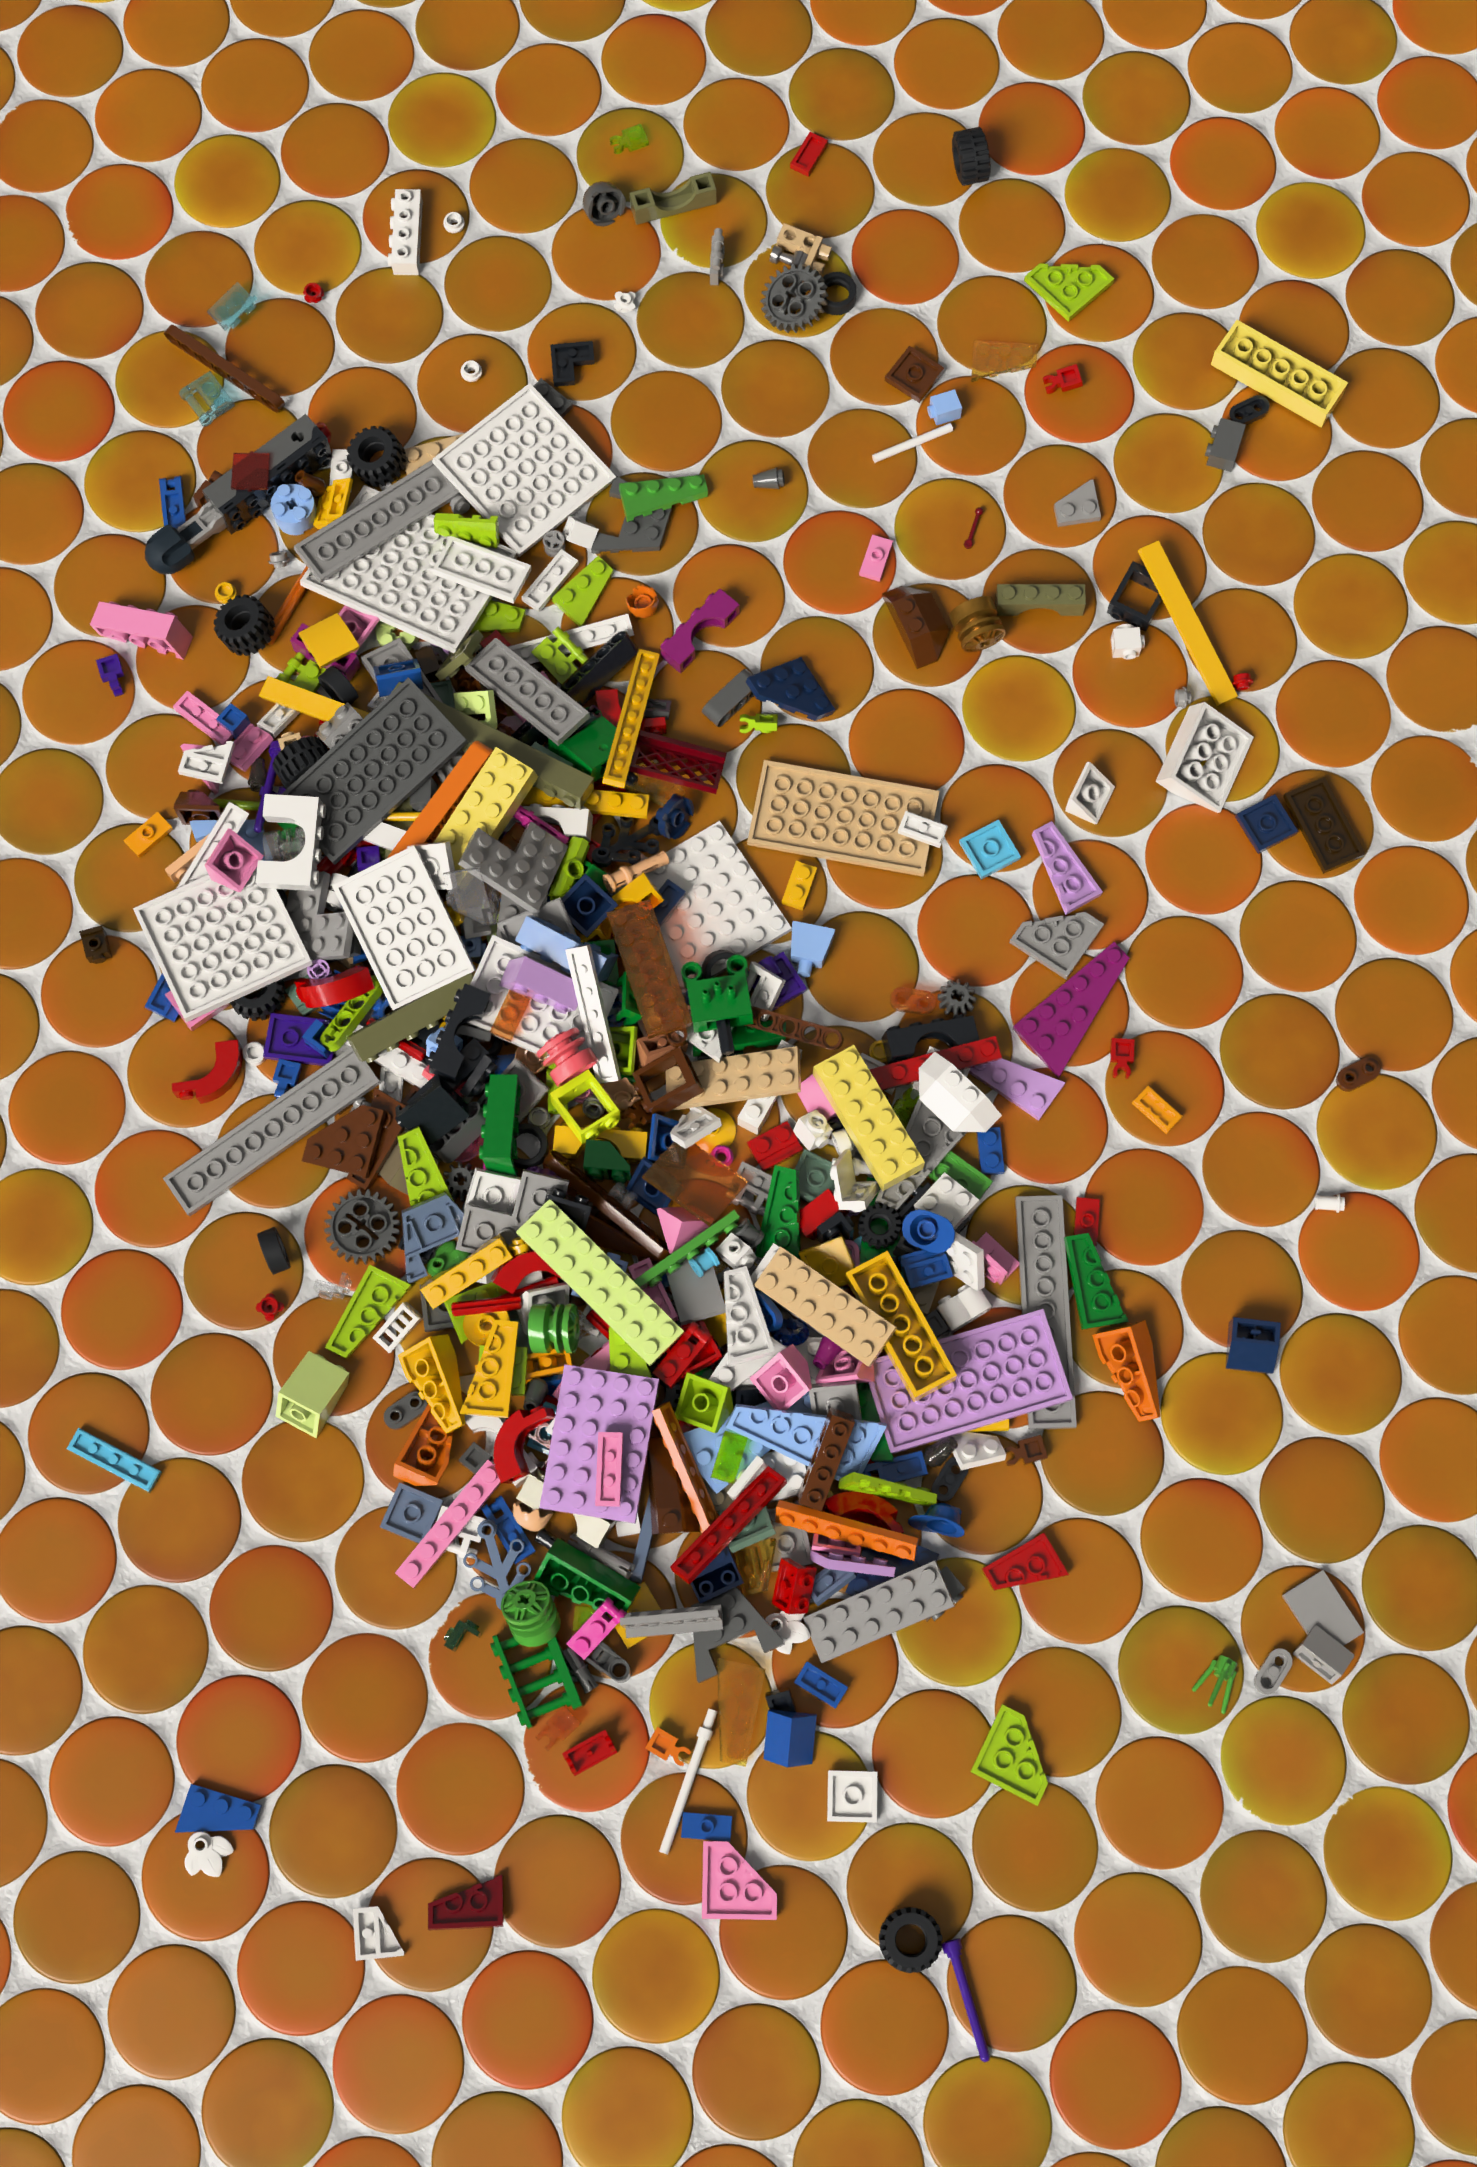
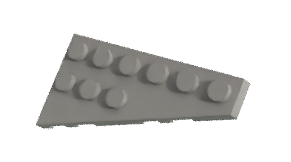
(933, 1142)

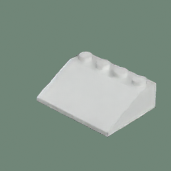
(1201, 737)

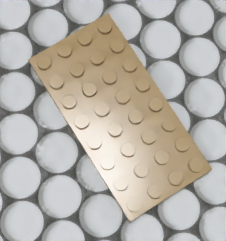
(839, 817)

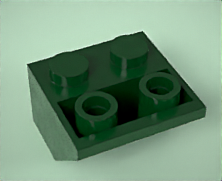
(605, 1162)

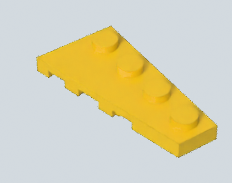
(493, 1380)

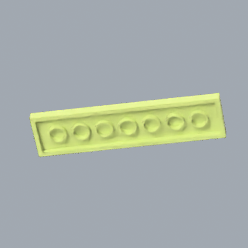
(600, 1282)

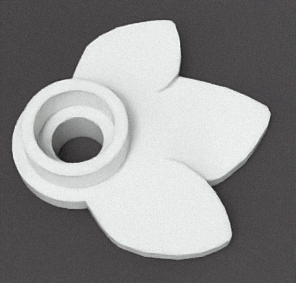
(790, 1629)
(209, 1857)

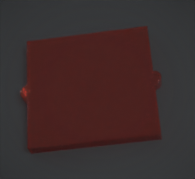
(250, 471)

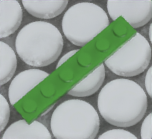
(689, 1250)

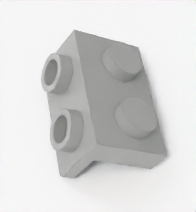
(339, 725)

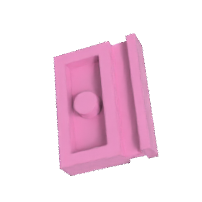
(249, 746)

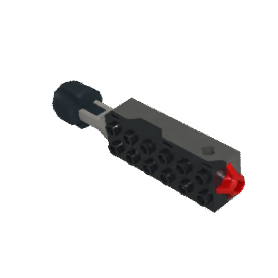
(294, 449)

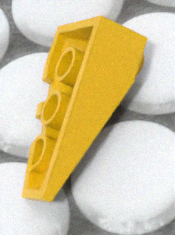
(436, 1375)

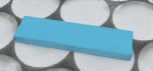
(114, 1460)

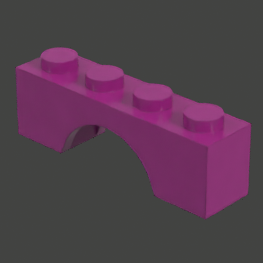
(717, 611)

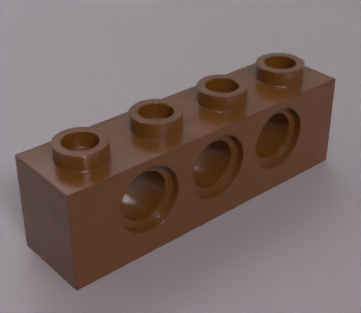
(825, 1459)

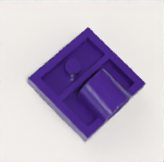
(783, 968)

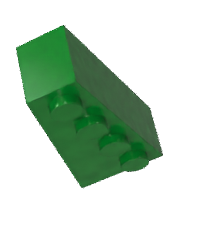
(501, 1124)
(583, 1579)

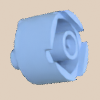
(293, 508)

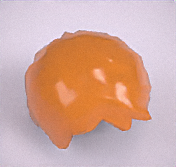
(642, 602)

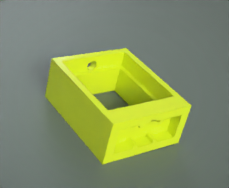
(574, 1089)

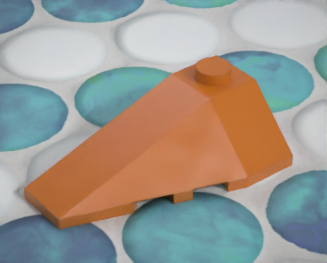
(1131, 1360)
(424, 1453)

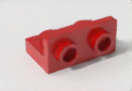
(793, 1587)

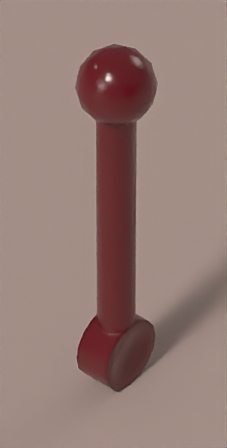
(968, 543)

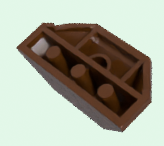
(918, 623)

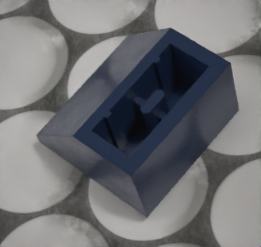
(1252, 1345)
(717, 1577)

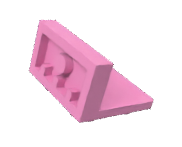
(997, 1261)

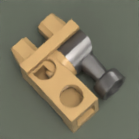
(805, 247)

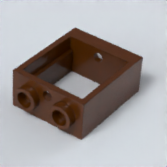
(677, 1096)

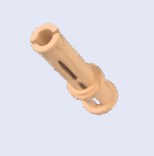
(628, 874)

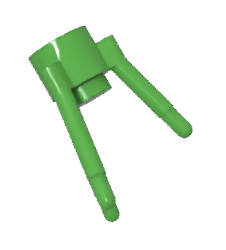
(1224, 1670)

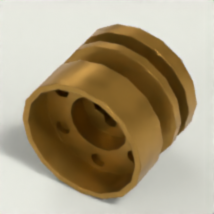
(977, 624)

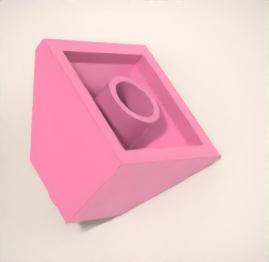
(784, 1378)

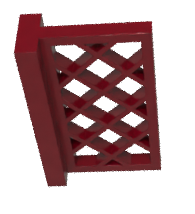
(674, 752)

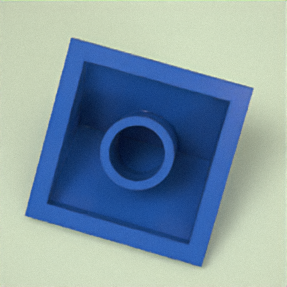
(390, 674)
(660, 1136)
(789, 1738)

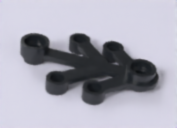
(606, 854)

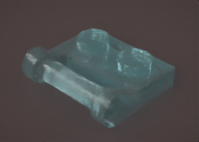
(212, 394)

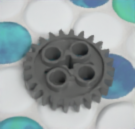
(794, 298)
(348, 1242)

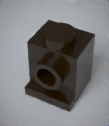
(428, 662)
(94, 936)

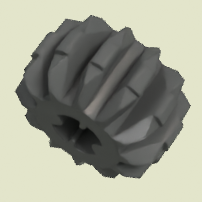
(959, 991)
(453, 1177)

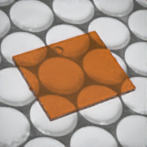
(695, 1181)

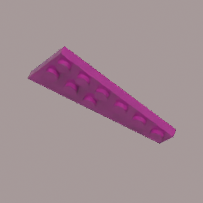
(1064, 1017)

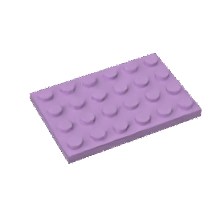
(591, 1404)

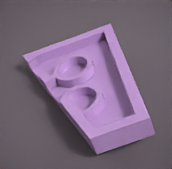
(852, 1564)

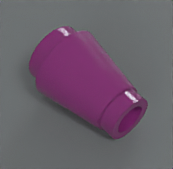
(826, 1353)

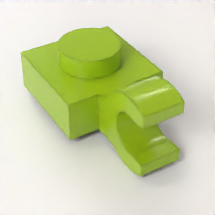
(761, 722)

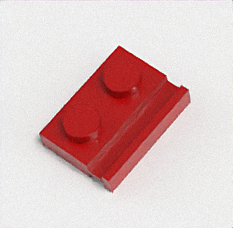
(775, 1146)

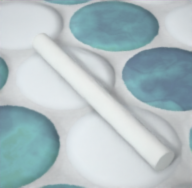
(912, 443)

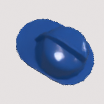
(928, 1231)
(939, 1519)

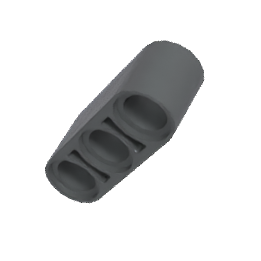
(729, 699)
(460, 1137)

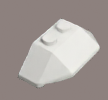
(954, 1097)

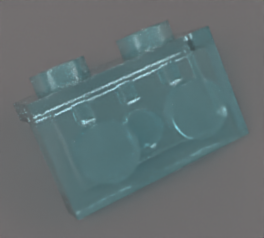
(232, 306)

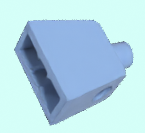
(810, 946)

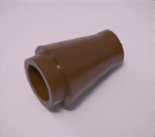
(311, 482)

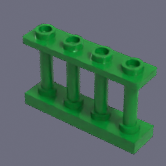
(560, 1675)

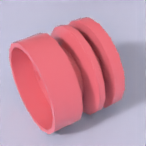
(566, 1056)

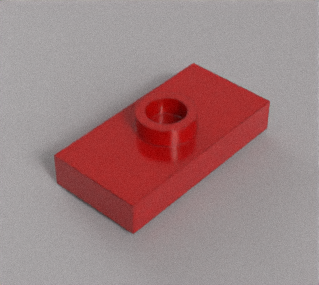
(1087, 1217)

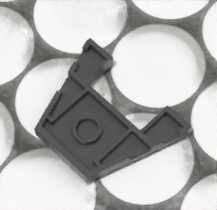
(636, 535)
(738, 1619)

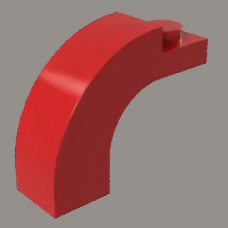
(609, 706)
(334, 989)
(219, 1080)
(514, 1270)
(510, 1440)
(865, 1509)

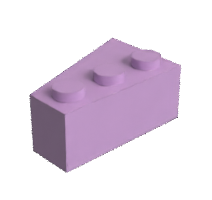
(540, 984)

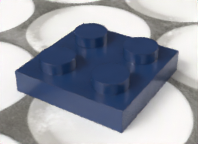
(1266, 824)

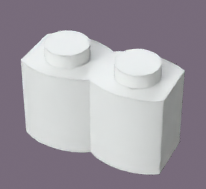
(963, 1307)

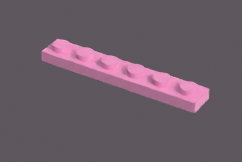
(449, 1525)

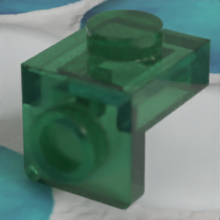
(455, 1635)

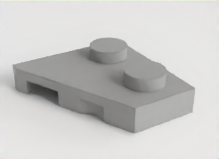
(1078, 506)

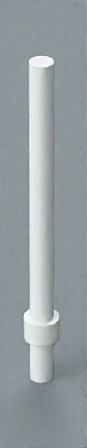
(704, 1734)

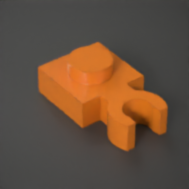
(664, 1744)

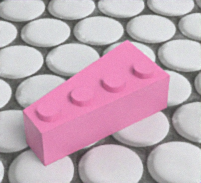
(142, 628)

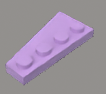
(1067, 873)
(1019, 1085)

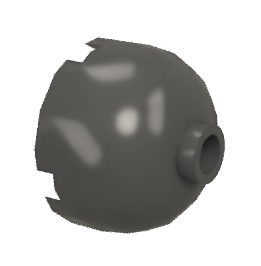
(603, 203)

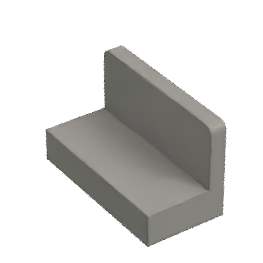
(1324, 1654)

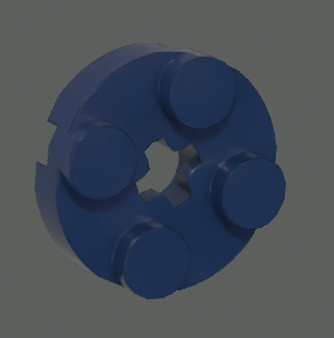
(674, 816)

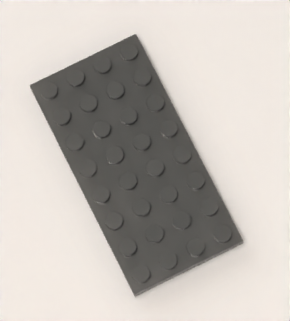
(378, 766)

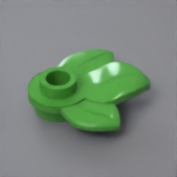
(447, 1257)

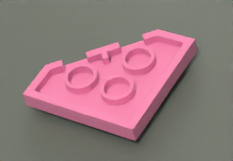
(733, 1887)

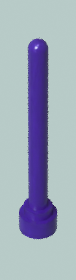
(274, 749)
(953, 1951)

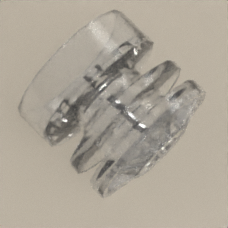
(281, 849)

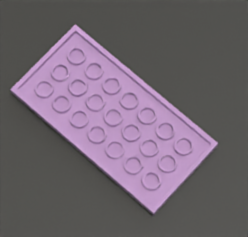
(1000, 1376)

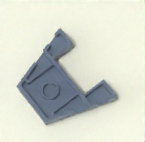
(427, 1227)

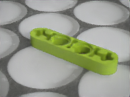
(349, 1011)

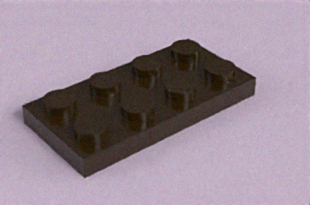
(1324, 825)

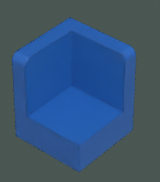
(233, 720)
(313, 1035)

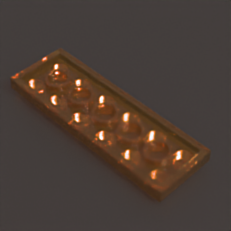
(649, 969)

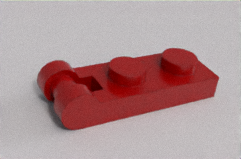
(682, 1355)

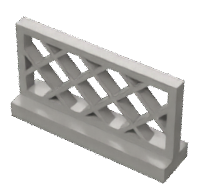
(673, 1621)

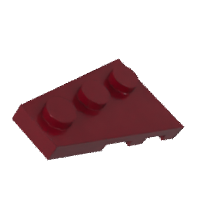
(469, 1909)

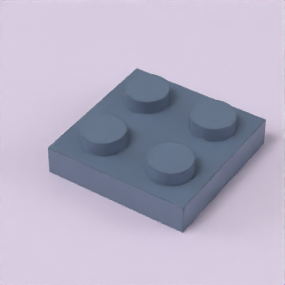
(411, 1513)

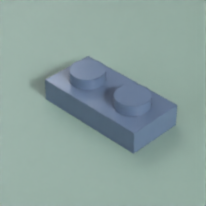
(828, 1583)

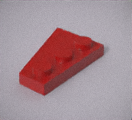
(1025, 1565)

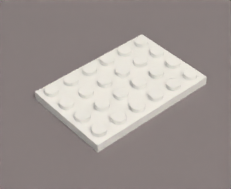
(404, 927)
(539, 1020)

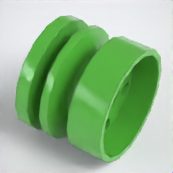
(553, 1328)
(530, 1613)

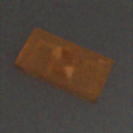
(510, 1016)

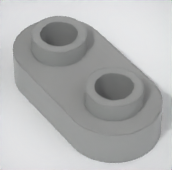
(1273, 1672)

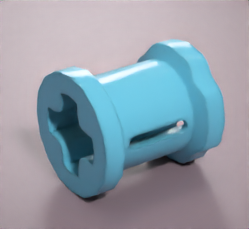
(704, 1262)

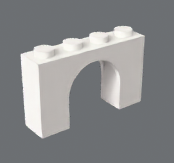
(300, 871)

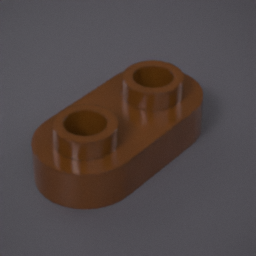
(1358, 1073)

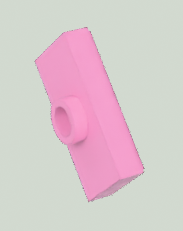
(876, 558)

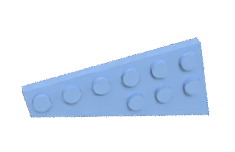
(798, 1432)
(705, 1445)

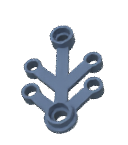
(498, 1569)

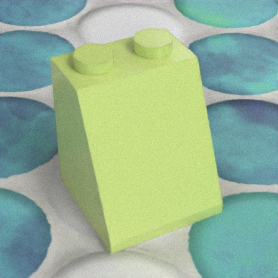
(311, 1393)

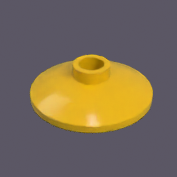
(723, 1135)
(474, 1325)

